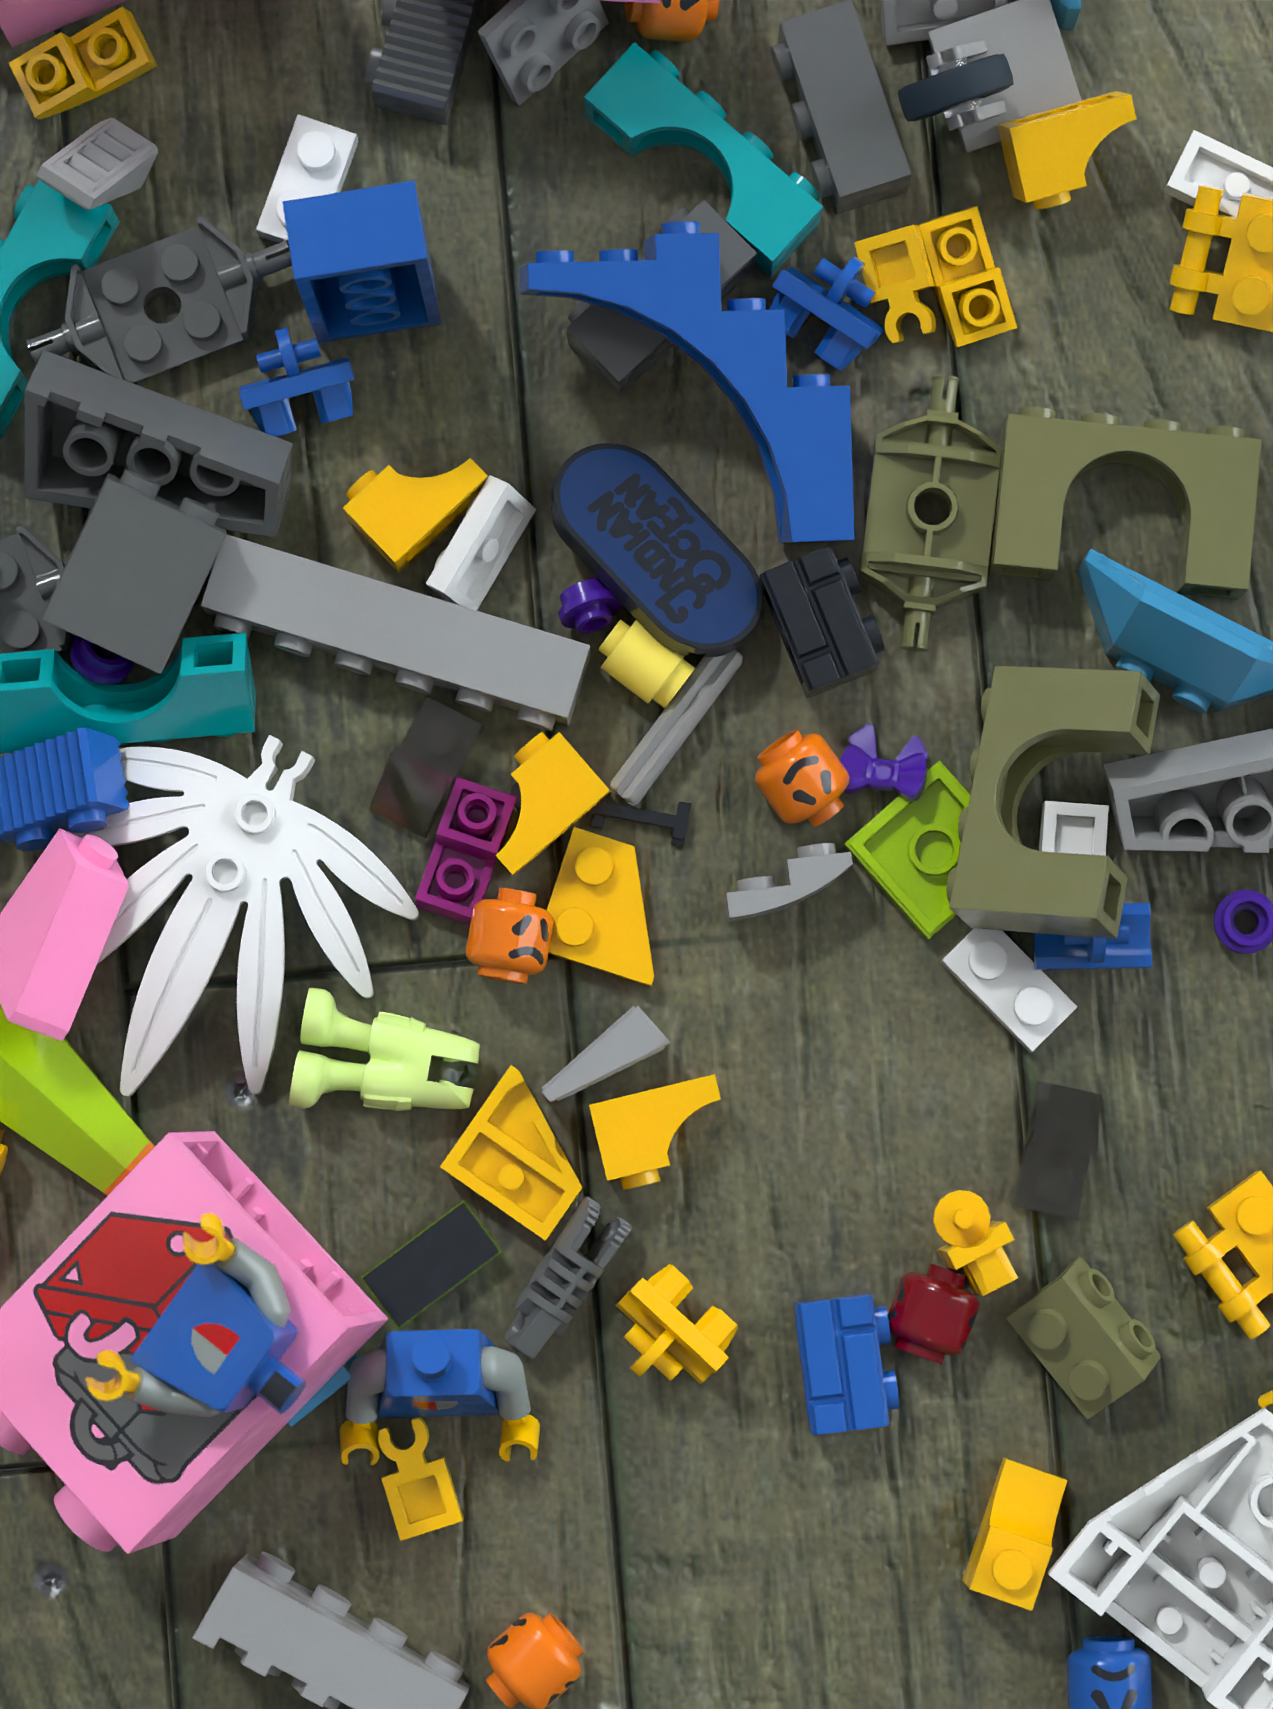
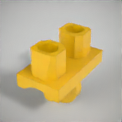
(974, 1241)
(667, 1336)

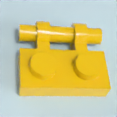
(1247, 279)
(1247, 1226)

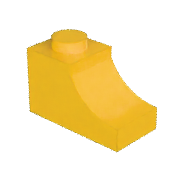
(1052, 147)
(409, 513)
(555, 794)
(639, 1127)
(1015, 1535)

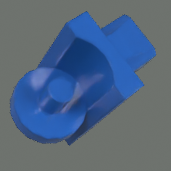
(849, 328)
(270, 396)
(1128, 951)

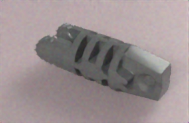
(564, 1279)

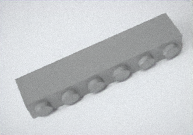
(395, 631)

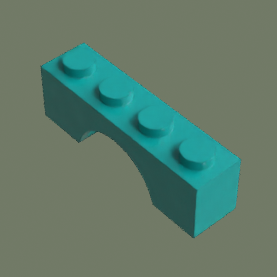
(647, 107)
(42, 245)
(198, 695)

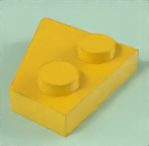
(601, 909)
(515, 1158)

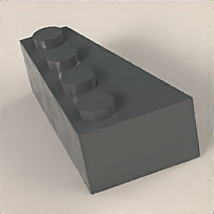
(97, 424)

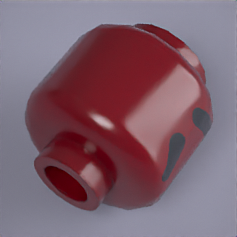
(933, 1314)

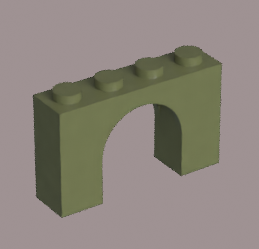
(1206, 473)
(1028, 723)

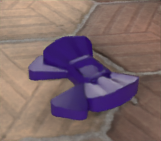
(904, 774)

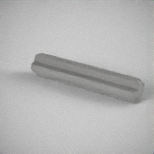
(674, 726)

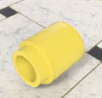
(644, 663)

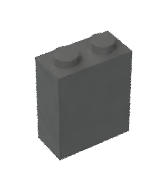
(135, 570)

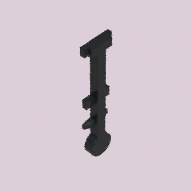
(603, 808)

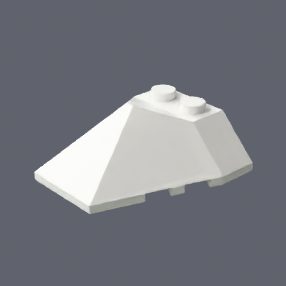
(1193, 1565)

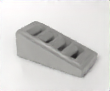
(100, 165)
(619, 1047)

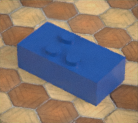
(362, 261)

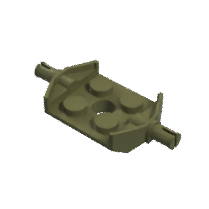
(922, 562)

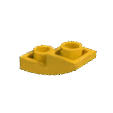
(83, 66)
(966, 277)

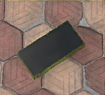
(431, 1264)

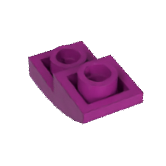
(465, 850)

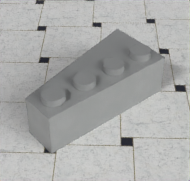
(1196, 796)
(322, 1644)

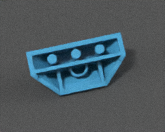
(1175, 639)

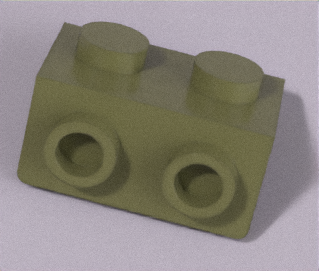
(1085, 1338)

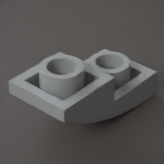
(805, 876)

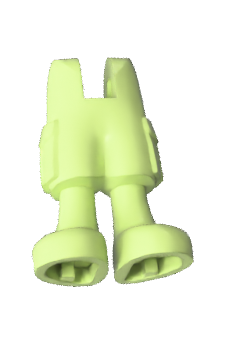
(398, 1061)

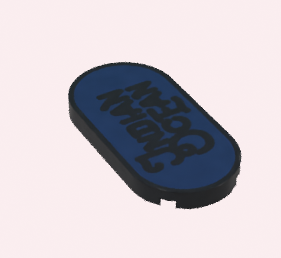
(656, 550)

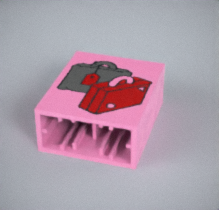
(126, 1466)

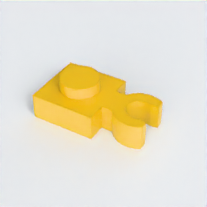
(896, 270)
(421, 1491)

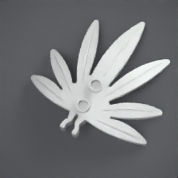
(238, 853)

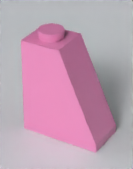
(58, 931)

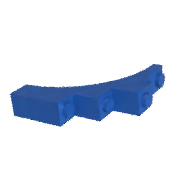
(677, 293)

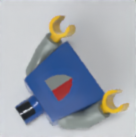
(214, 1339)
(437, 1377)

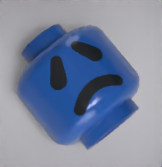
(1109, 1675)

